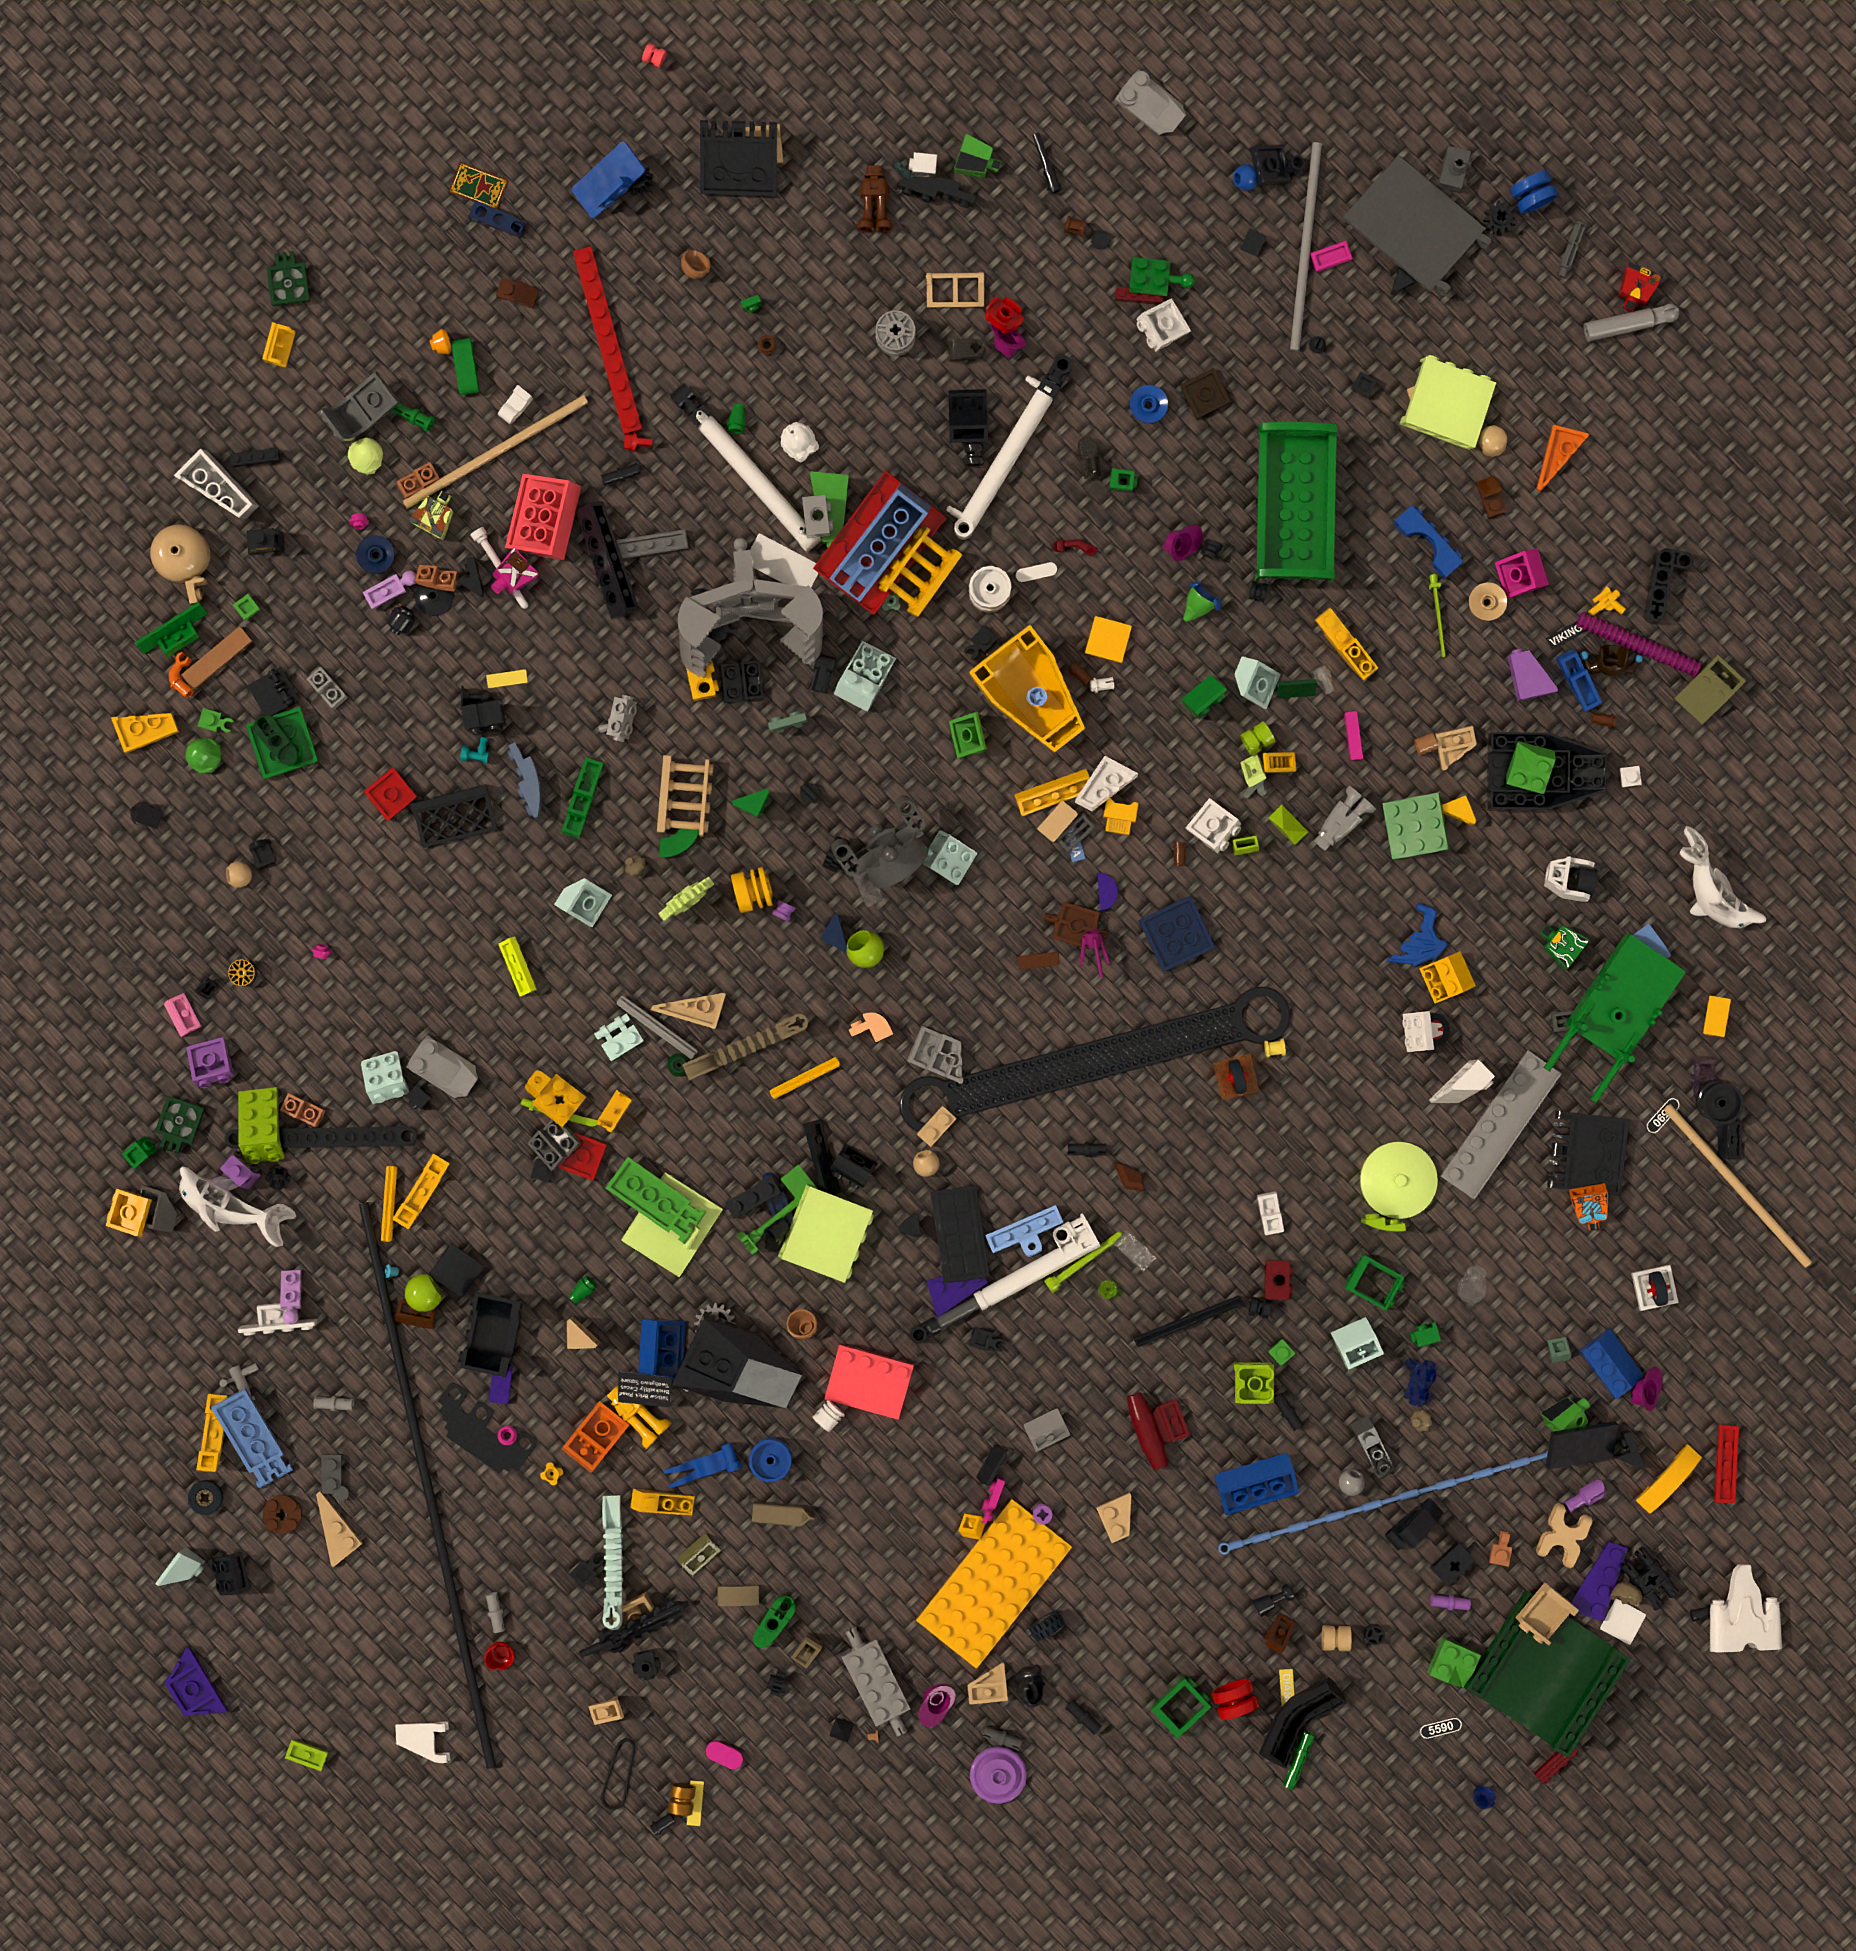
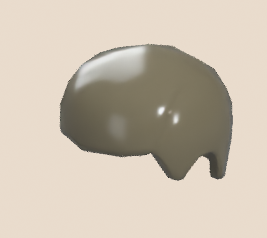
(1627, 1593)

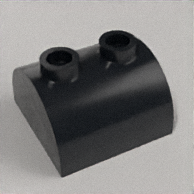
(853, 1166)

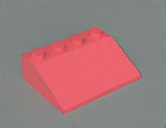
(543, 516)
(869, 1381)

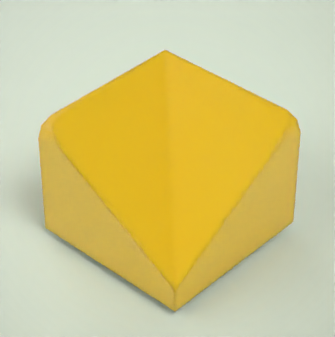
(971, 1526)

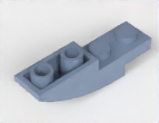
(530, 787)

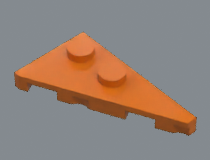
(1560, 448)

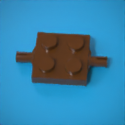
(1073, 923)

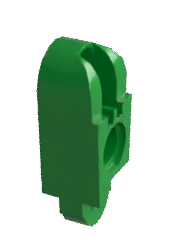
(764, 1633)

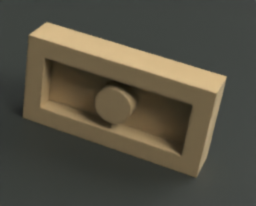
(936, 1126)

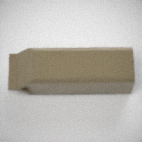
(780, 1514)

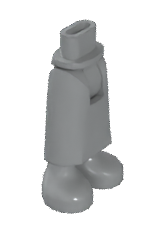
(1343, 819)

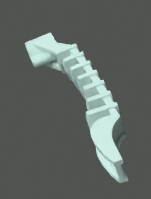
(612, 1524)

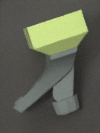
(1254, 775)

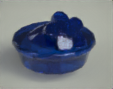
(1484, 1797)

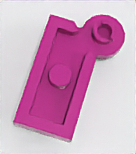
(990, 1504)

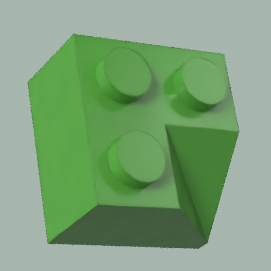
(1530, 767)
(1453, 1662)

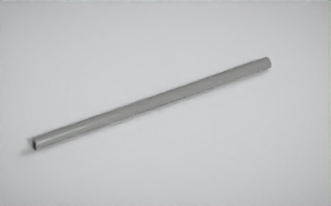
(1305, 246)

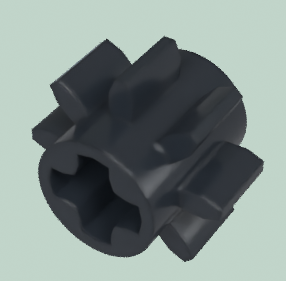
(278, 1178)
(778, 1683)

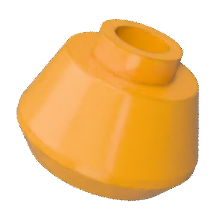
(441, 342)

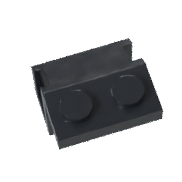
(968, 415)

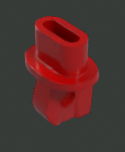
(632, 441)

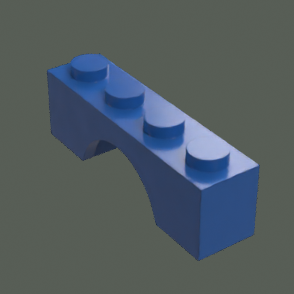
(1413, 523)

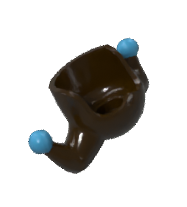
(1611, 661)

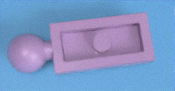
(389, 589)
(290, 1295)

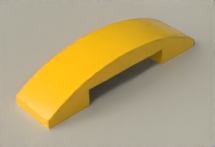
(421, 1191)
(212, 1438)
(1669, 1480)

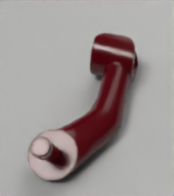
(1088, 549)

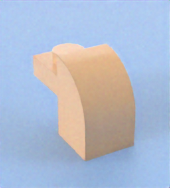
(876, 1023)

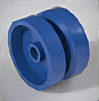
(1534, 192)
(772, 1448)

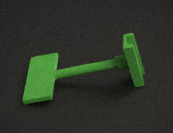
(795, 1181)

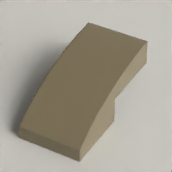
(738, 1595)

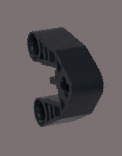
(1414, 1525)

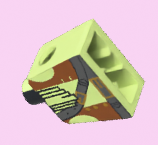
(434, 515)

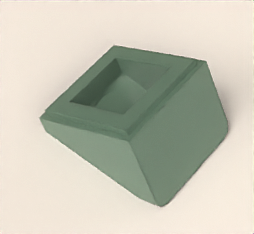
(1559, 1350)

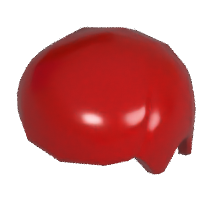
(499, 1656)

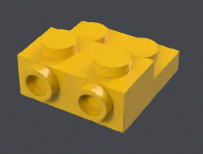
(128, 1212)

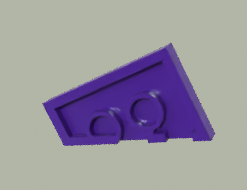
(950, 1294)

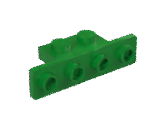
(174, 633)

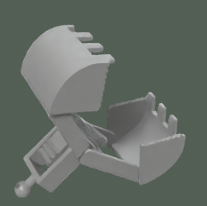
(740, 600)

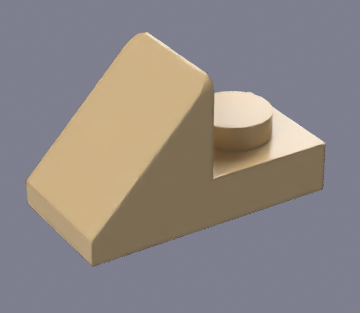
(606, 1711)

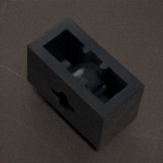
(1458, 1555)

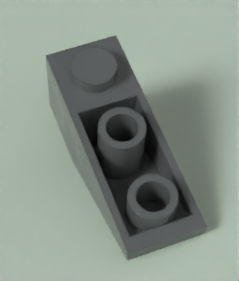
(1372, 1447)

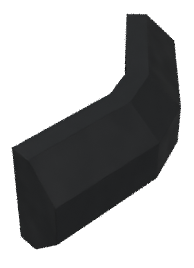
(1296, 1716)

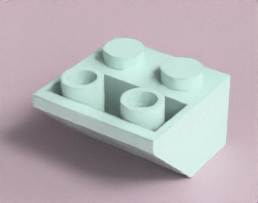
(1357, 1343)

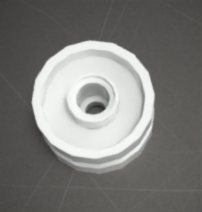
(989, 600)

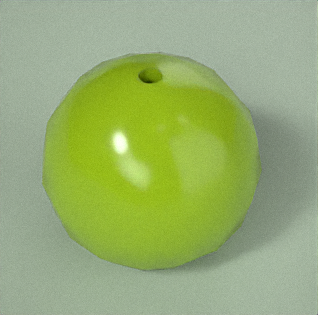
(865, 949)
(422, 1293)

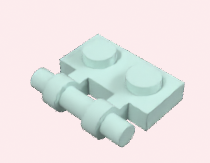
(623, 1041)

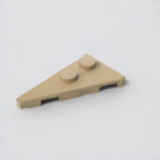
(699, 1010)
(338, 1534)

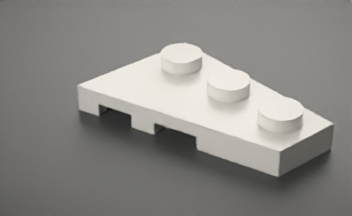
(1104, 783)

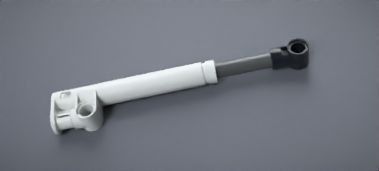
(1076, 1244)

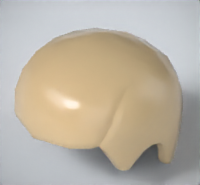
(1492, 440)

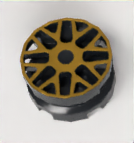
(242, 972)

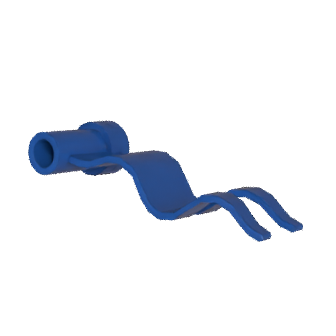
(707, 1465)

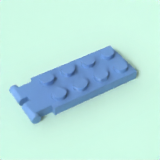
(251, 1437)

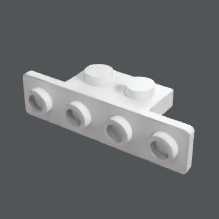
(271, 1318)

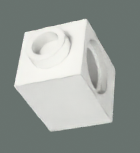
(923, 165)

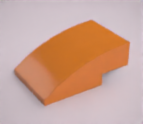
(595, 1437)

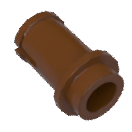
(1077, 671)
(1604, 719)
(1179, 853)

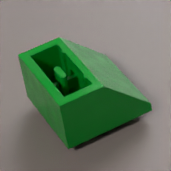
(1203, 696)

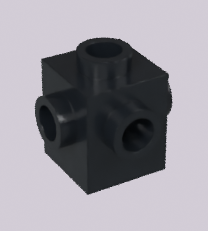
(646, 1657)

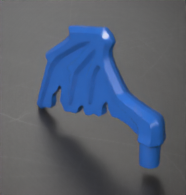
(1423, 945)

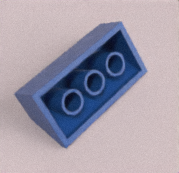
(1256, 1484)

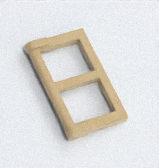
(930, 304)

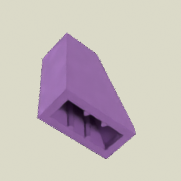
(1529, 676)

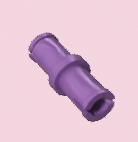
(1450, 1602)

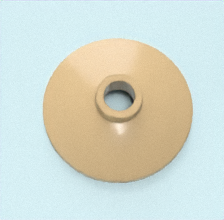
(1494, 594)

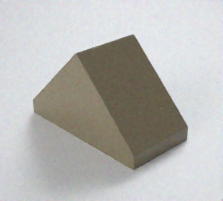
(807, 1650)

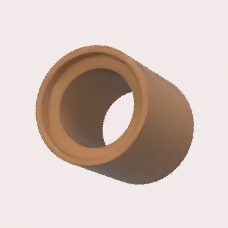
(1426, 744)

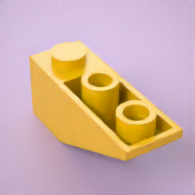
(662, 1502)

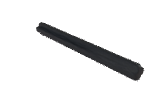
(1187, 1321)

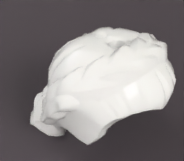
(799, 441)

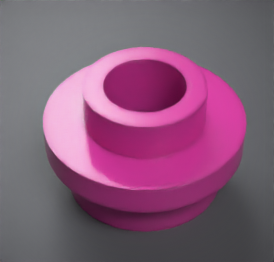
(359, 521)
(321, 951)
(501, 1435)

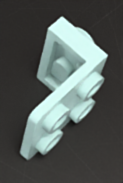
(384, 1077)

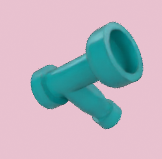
(480, 755)

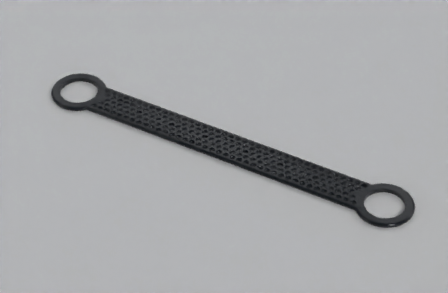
(1099, 1058)

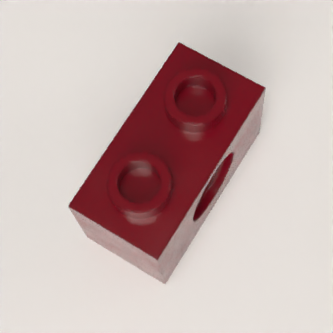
(1274, 1291)

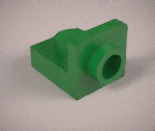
(139, 1152)

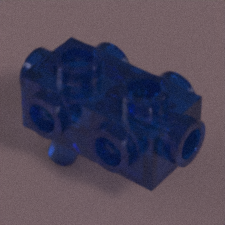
(1422, 1377)

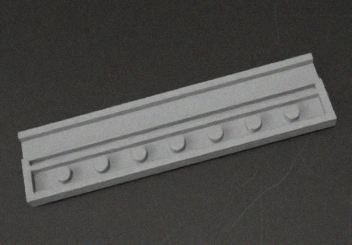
(1500, 1125)

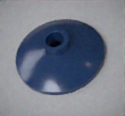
(370, 546)

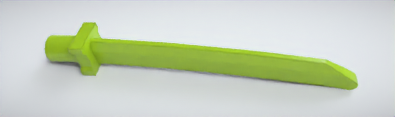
(1435, 585)
(574, 1118)

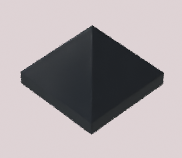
(206, 988)
(841, 1729)

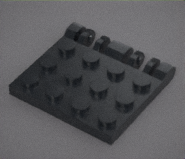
(738, 161)
(1592, 1151)

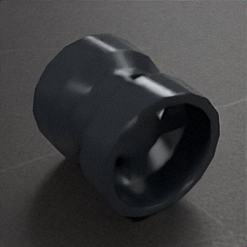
(974, 455)
(1259, 1307)

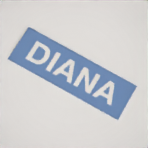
(1077, 852)

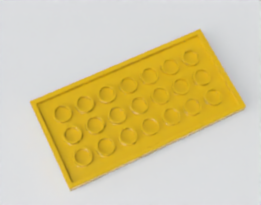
(993, 1583)

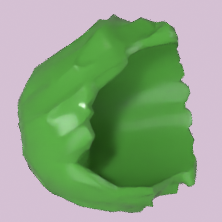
(203, 755)

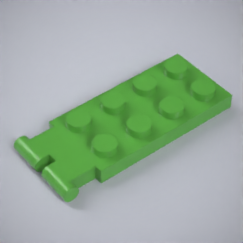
(655, 1199)

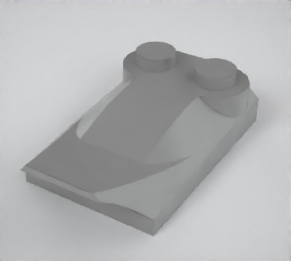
(1150, 103)
(443, 1068)

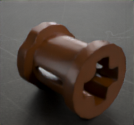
(1075, 226)

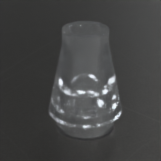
(1324, 679)

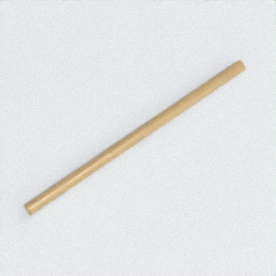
(496, 451)
(1737, 1185)

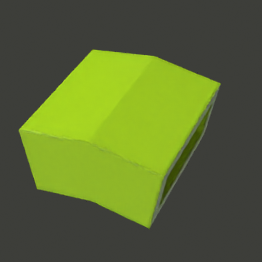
(1245, 850)

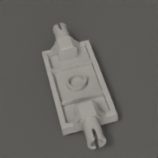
(875, 1682)

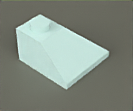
(1256, 681)
(583, 901)
(182, 1568)

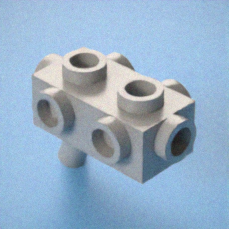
(621, 718)

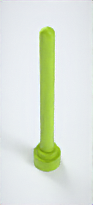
(1054, 1282)

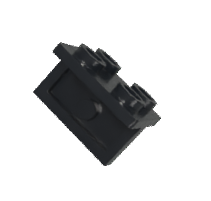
(230, 1574)

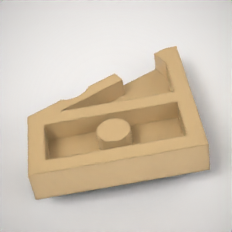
(1454, 744)
(1116, 1517)
(989, 1687)

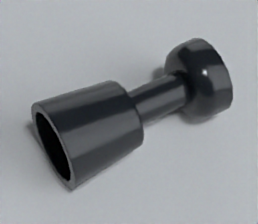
(1266, 1603)

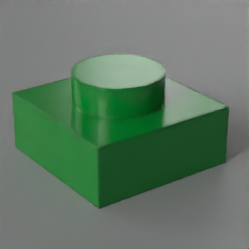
(751, 304)

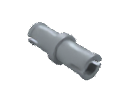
(333, 1403)
(495, 1612)

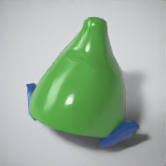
(1199, 602)

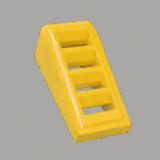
(1285, 758)

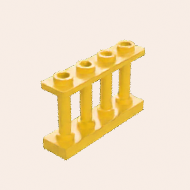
(938, 573)

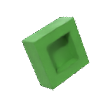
(246, 607)
(1281, 1352)

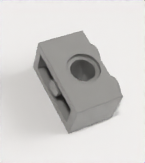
(812, 505)

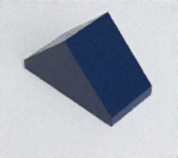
(834, 935)

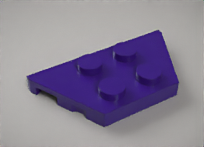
(193, 1688)

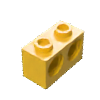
(696, 682)

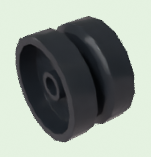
(1720, 1091)

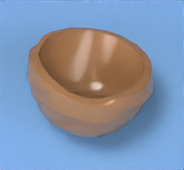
(695, 264)
(802, 1324)

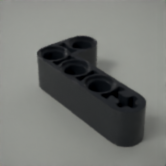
(1663, 586)

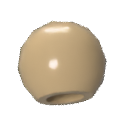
(238, 874)
(926, 1163)

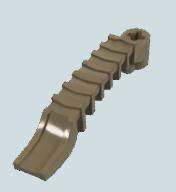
(713, 1060)

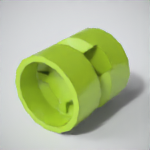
(1257, 738)

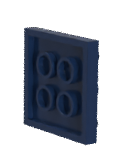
(1176, 933)

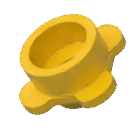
(546, 1474)

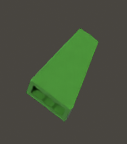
(836, 490)

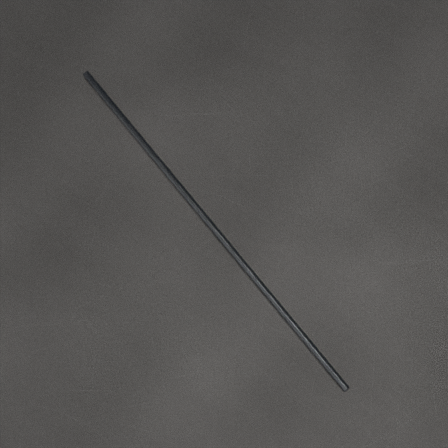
(427, 1485)

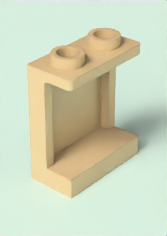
(1545, 1613)

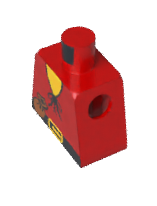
(1637, 286)

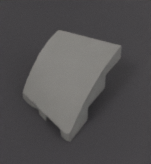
(937, 1054)

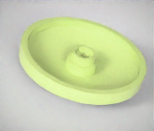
(1398, 1180)

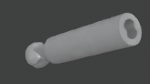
(1630, 322)

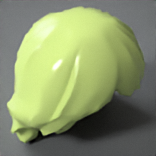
(365, 455)

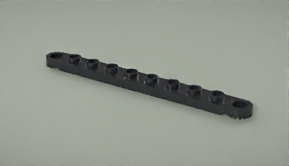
(338, 1137)

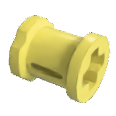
(1274, 1048)

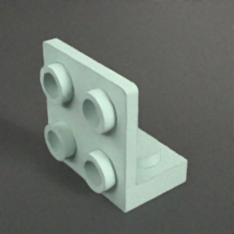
(949, 857)

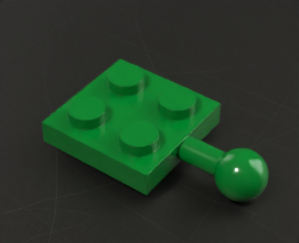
(1153, 276)

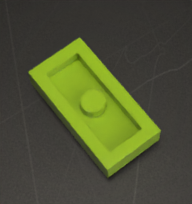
(306, 1755)

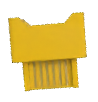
(1119, 816)

